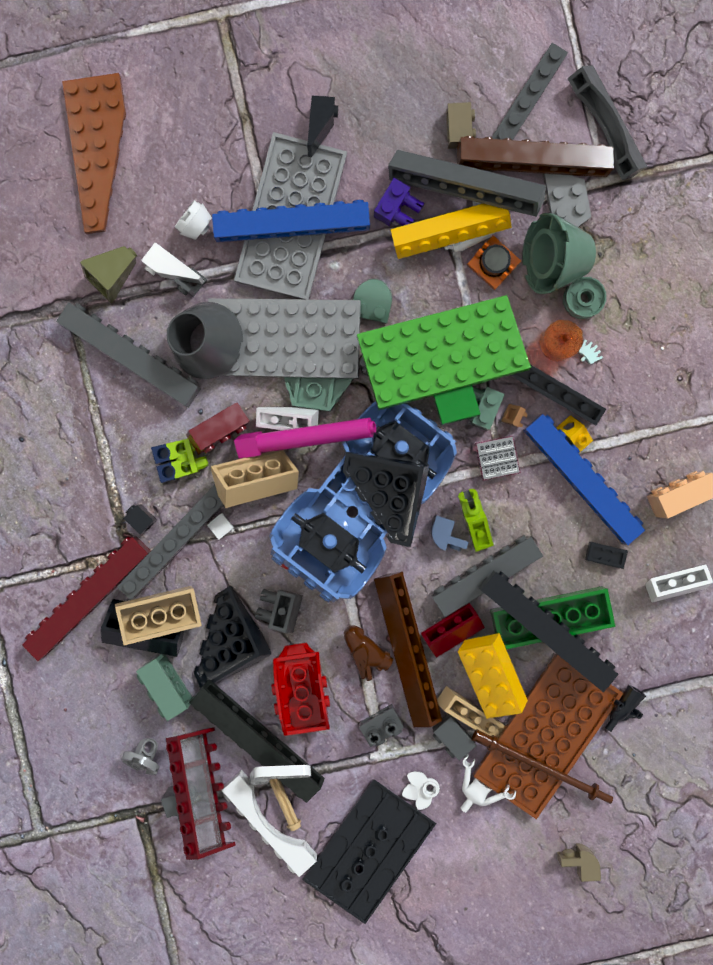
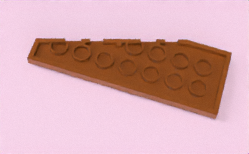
(95, 125)

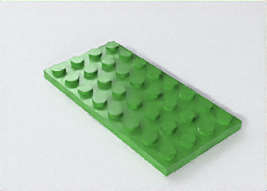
(443, 352)

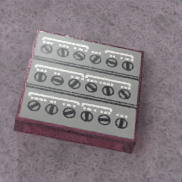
(497, 458)

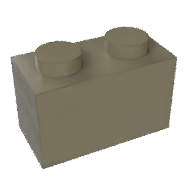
(459, 122)

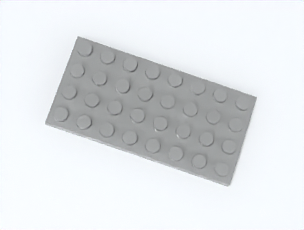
(288, 180)
(296, 337)

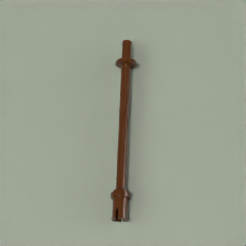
(492, 743)

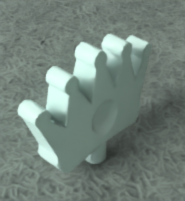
(588, 353)

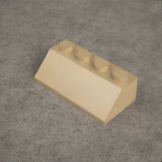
(254, 478)
(158, 615)

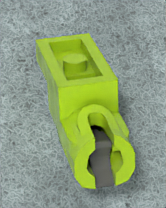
(475, 520)

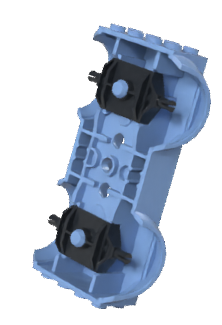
(340, 551)

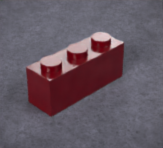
(218, 428)
(452, 630)

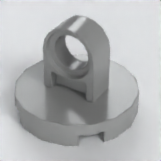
(141, 759)

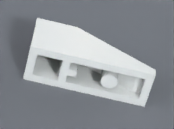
(167, 266)
(286, 417)

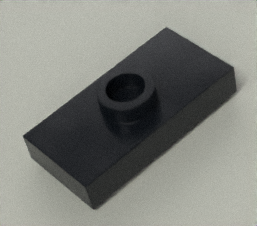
(606, 555)

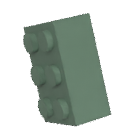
(164, 686)

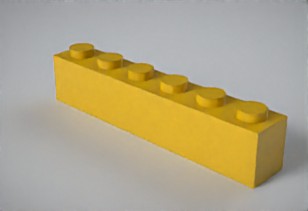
(449, 229)

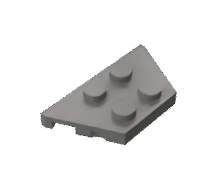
(567, 198)

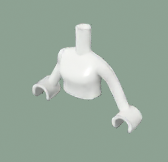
(477, 791)

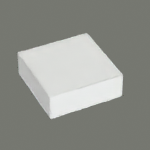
(220, 526)

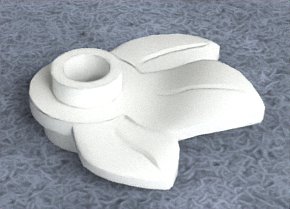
(417, 789)

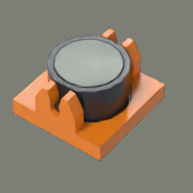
(494, 262)

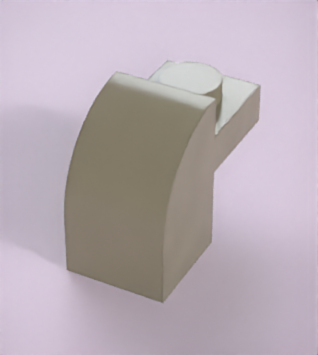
(585, 860)

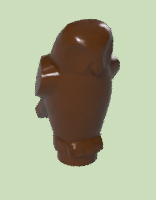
(365, 652)

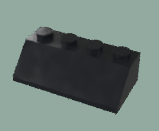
(111, 634)

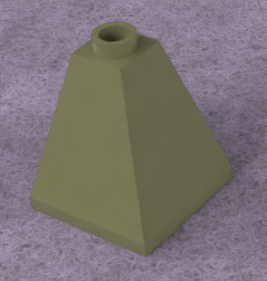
(109, 270)

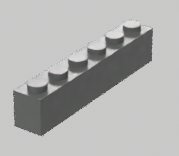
(466, 588)

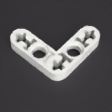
(263, 774)

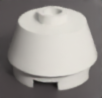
(194, 221)

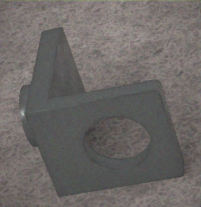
(185, 288)

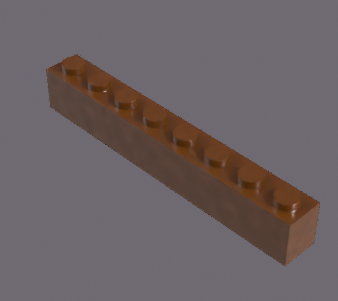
(535, 156)
(408, 650)

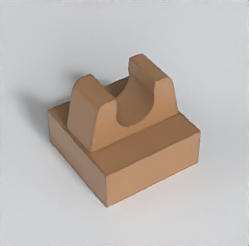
(514, 415)

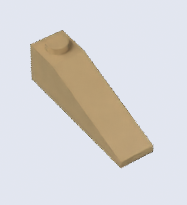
(468, 713)

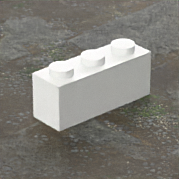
(679, 583)

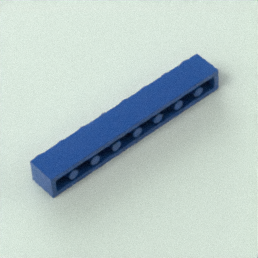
(291, 221)
(584, 479)

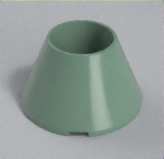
(556, 253)

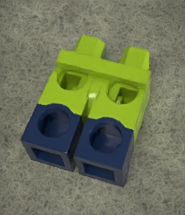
(185, 460)

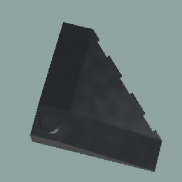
(391, 489)
(232, 640)

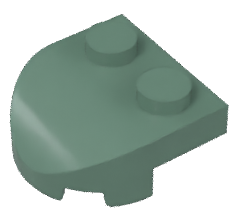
(375, 300)

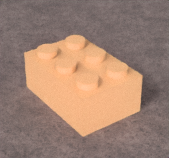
(681, 494)

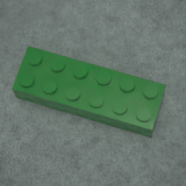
(579, 610)

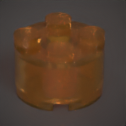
(570, 335)

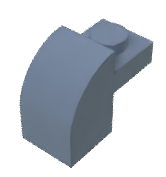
(441, 534)

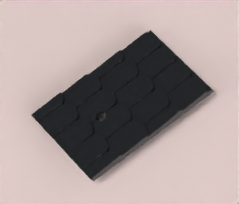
(379, 837)

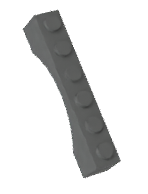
(594, 95)

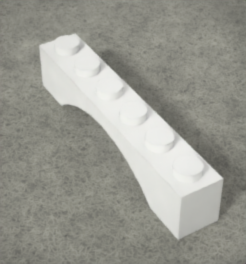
(293, 851)

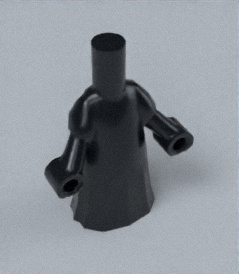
(626, 707)

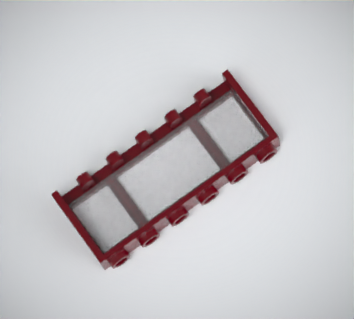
(197, 794)

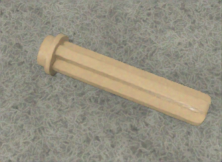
(293, 822)

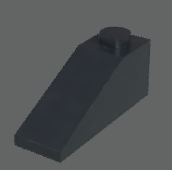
(321, 121)

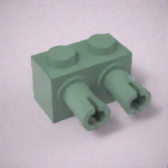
(488, 403)

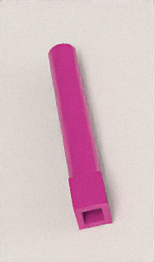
(257, 442)

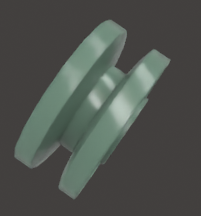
(596, 298)

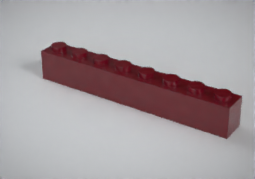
(86, 598)

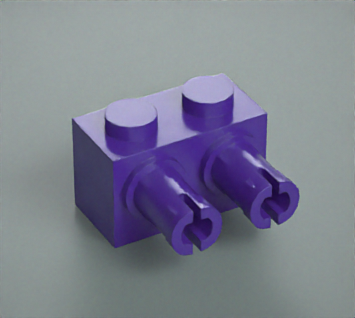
(390, 205)

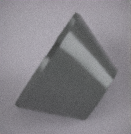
(220, 343)

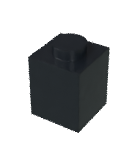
(139, 518)

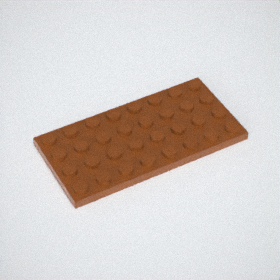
(553, 729)

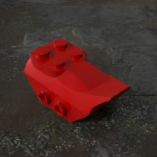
(300, 690)

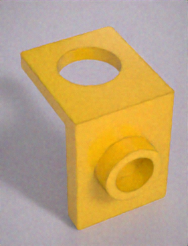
(578, 434)

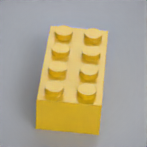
(492, 676)

